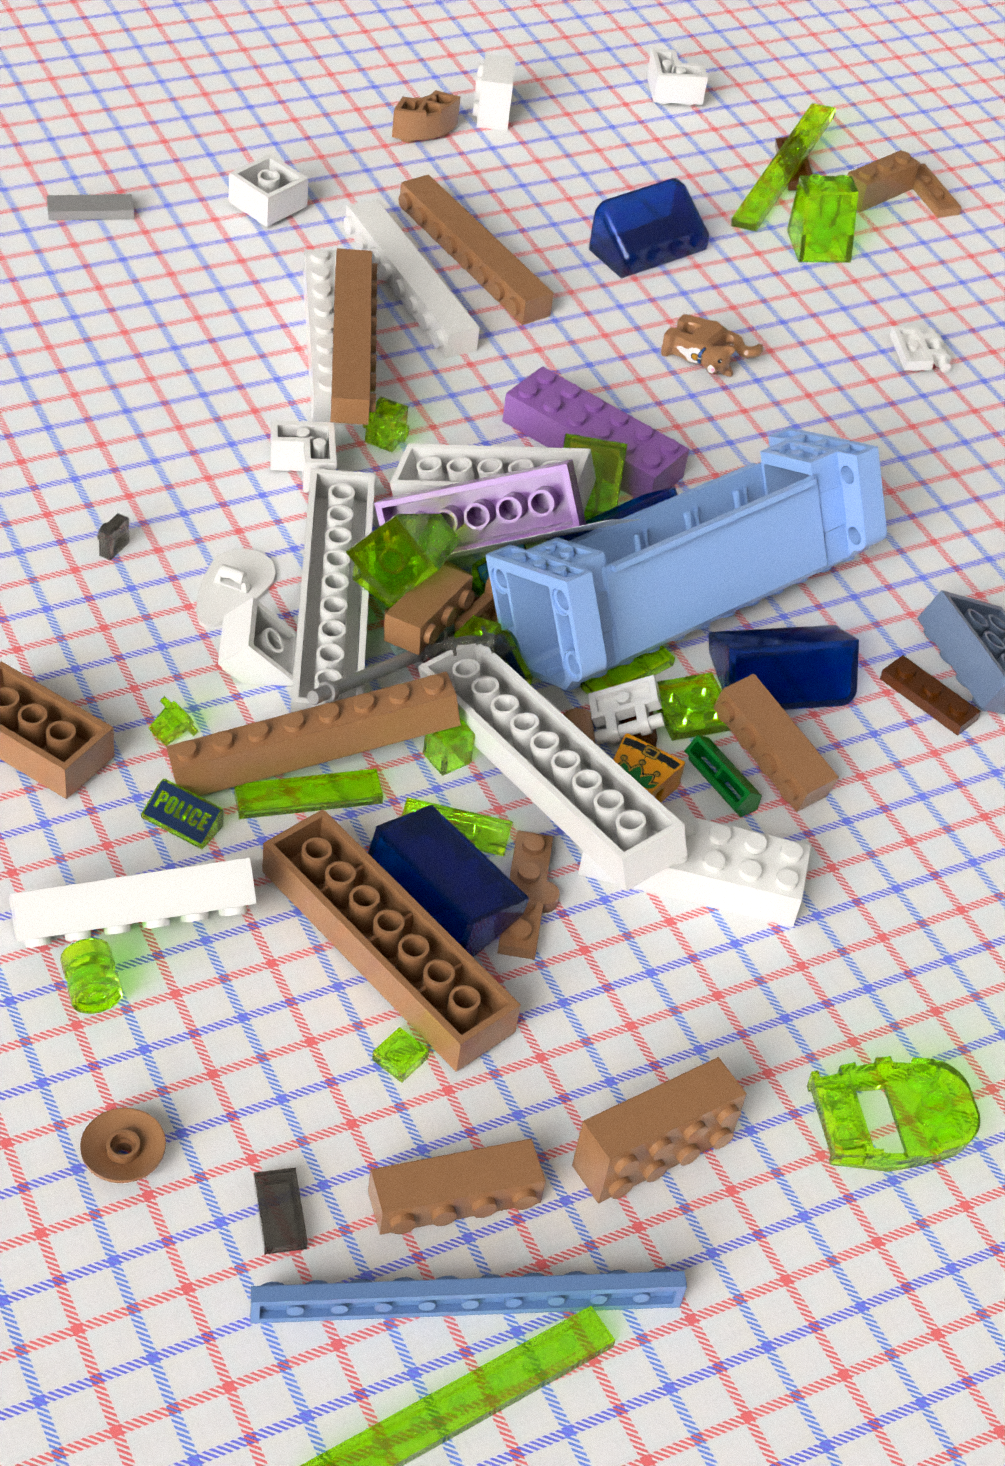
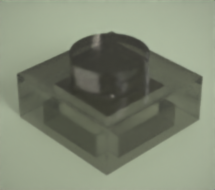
(113, 536)

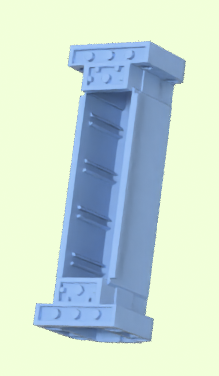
(689, 558)

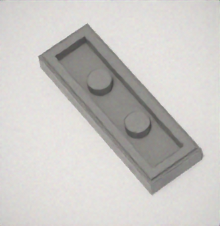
(90, 207)

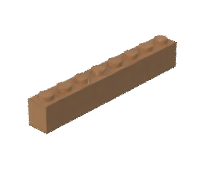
(476, 249)
(354, 337)
(315, 735)

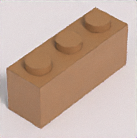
(884, 179)
(428, 609)

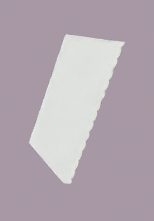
(539, 537)

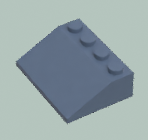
(971, 642)

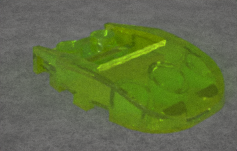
(927, 1101)

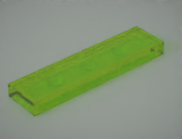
(308, 793)

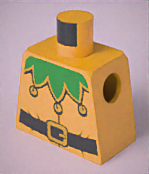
(650, 766)

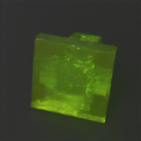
(171, 723)

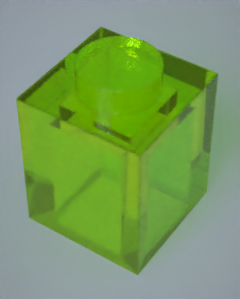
(450, 748)

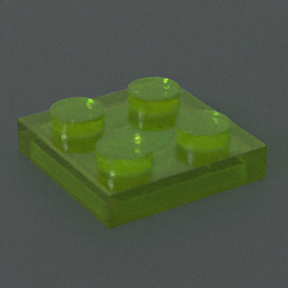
(689, 706)

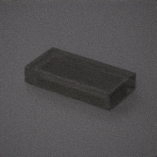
(280, 1211)

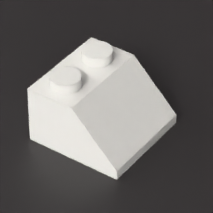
(257, 646)

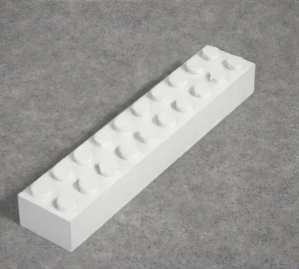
(331, 602)
(561, 768)

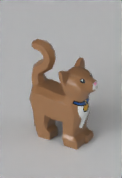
(706, 344)

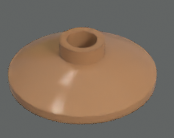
(118, 1131)

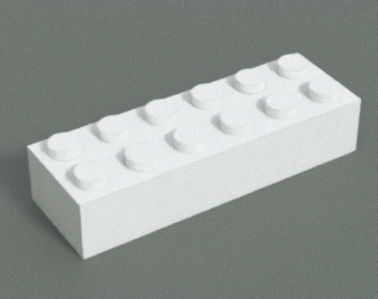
(441, 465)
(730, 871)
(132, 899)

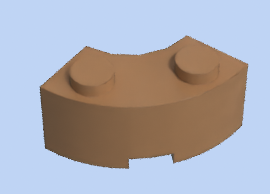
(425, 116)

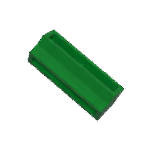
(726, 772)

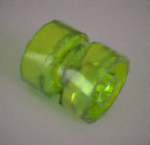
(91, 976)

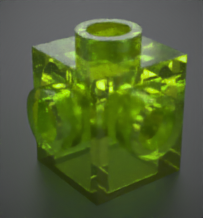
(387, 425)

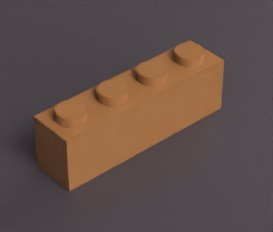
(775, 742)
(456, 1186)

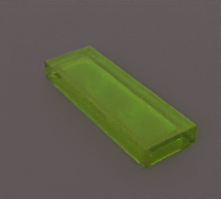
(641, 667)
(484, 831)

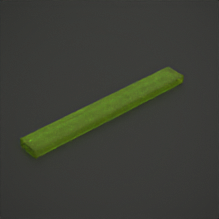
(783, 167)
(474, 1395)

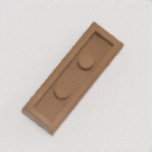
(935, 194)

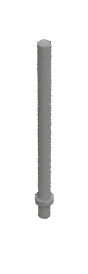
(330, 690)

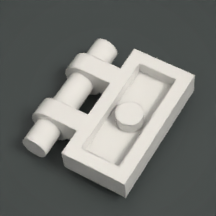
(919, 349)
(623, 702)

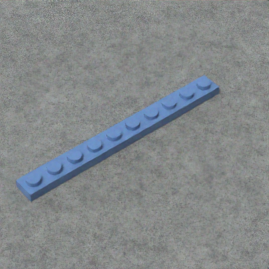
(461, 1297)

